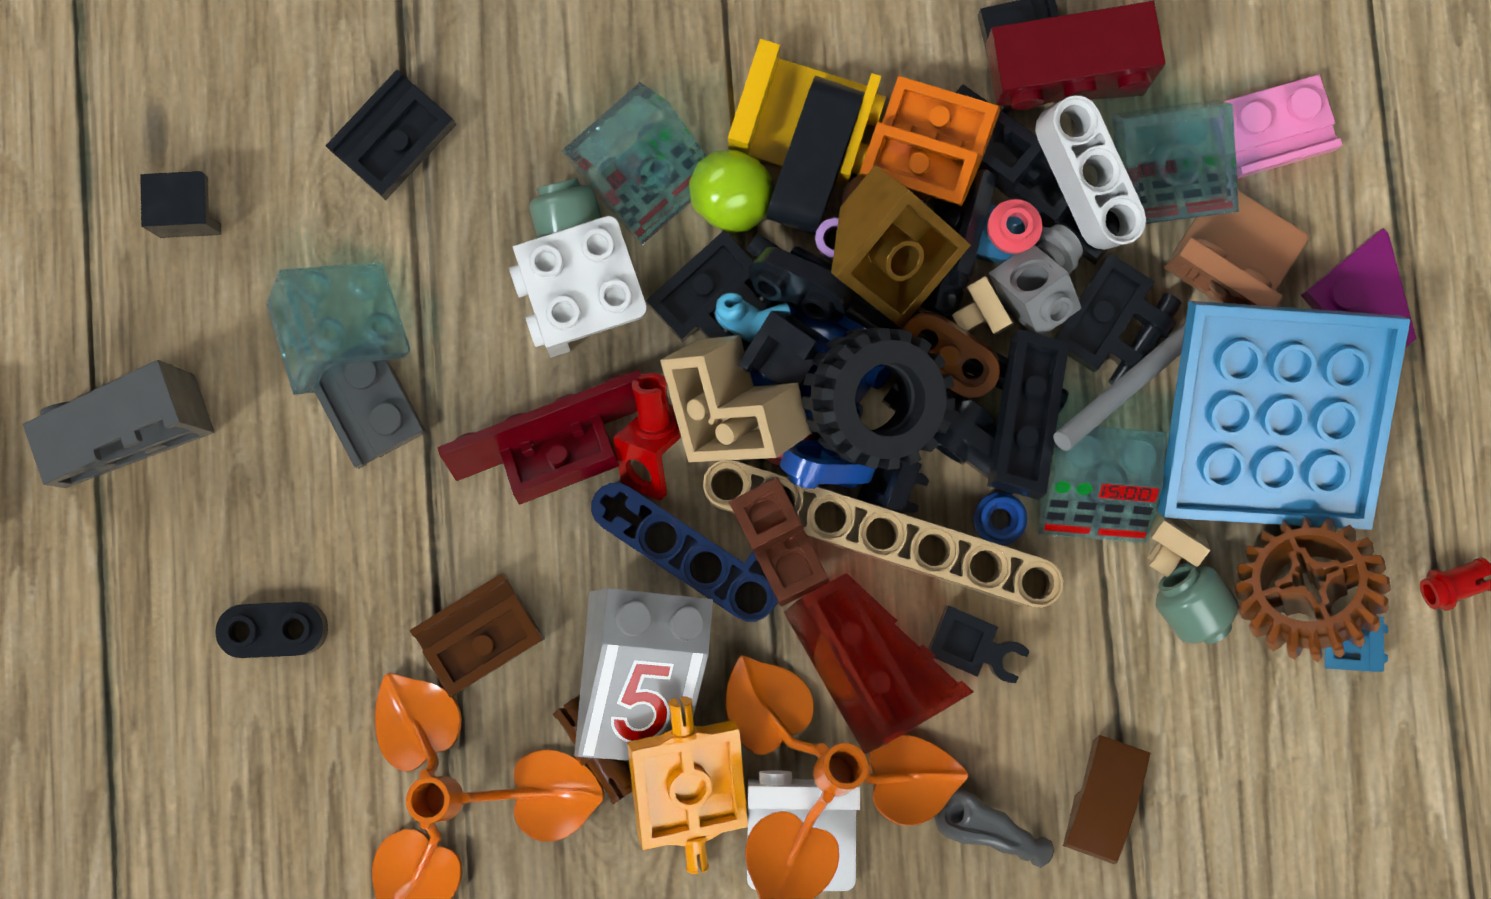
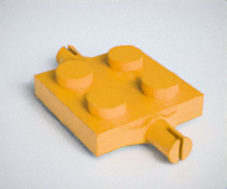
(688, 784)

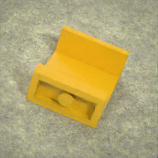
(774, 103)

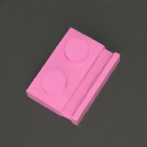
(1282, 126)

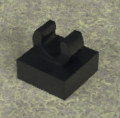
(893, 487)

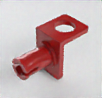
(647, 436)

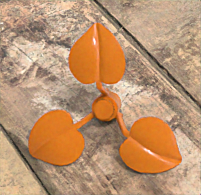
(413, 725)
(790, 855)

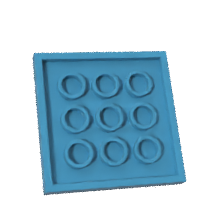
(1282, 414)

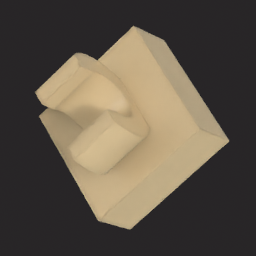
(984, 309)
(1174, 541)

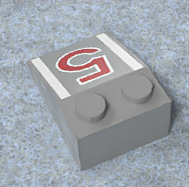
(634, 661)

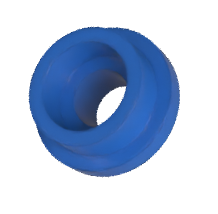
(1016, 514)

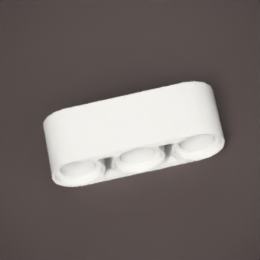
(1113, 186)

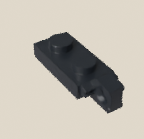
(969, 223)

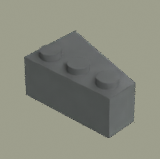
(118, 424)

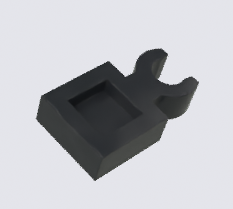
(969, 643)

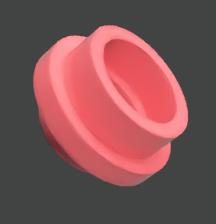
(1003, 238)

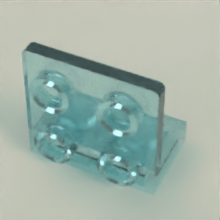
(334, 319)

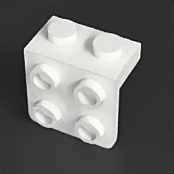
(577, 283)
(779, 792)

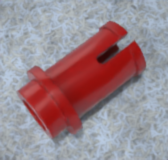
(1448, 587)

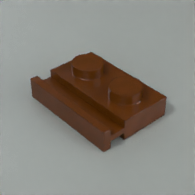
(477, 635)

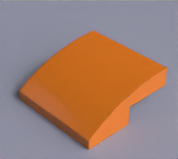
(932, 139)

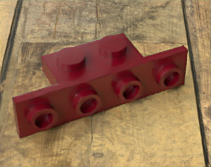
(549, 444)

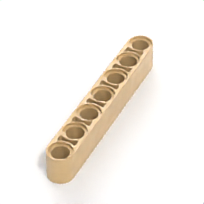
(909, 532)

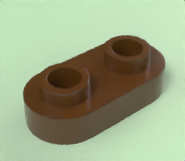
(957, 347)

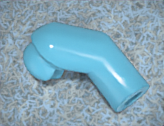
(741, 317)

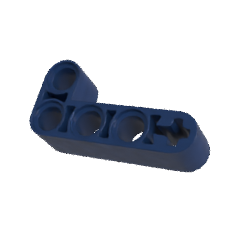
(686, 548)

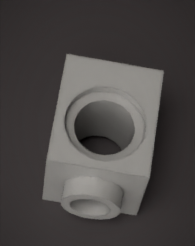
(1035, 290)

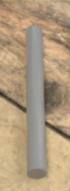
(1120, 391)

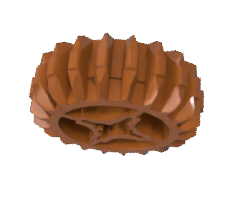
(1351, 568)

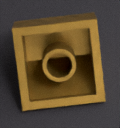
(892, 246)

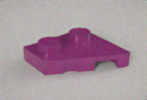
(1363, 283)

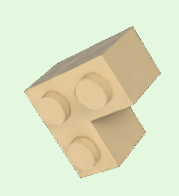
(722, 410)

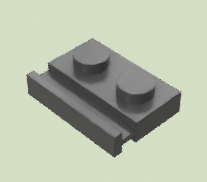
(368, 409)

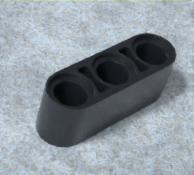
(815, 155)

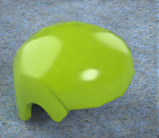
(731, 190)

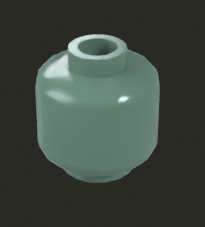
(563, 207)
(1197, 604)

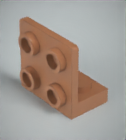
(1238, 254)

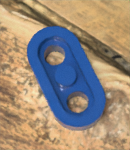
(812, 465)

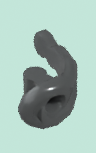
(974, 823)

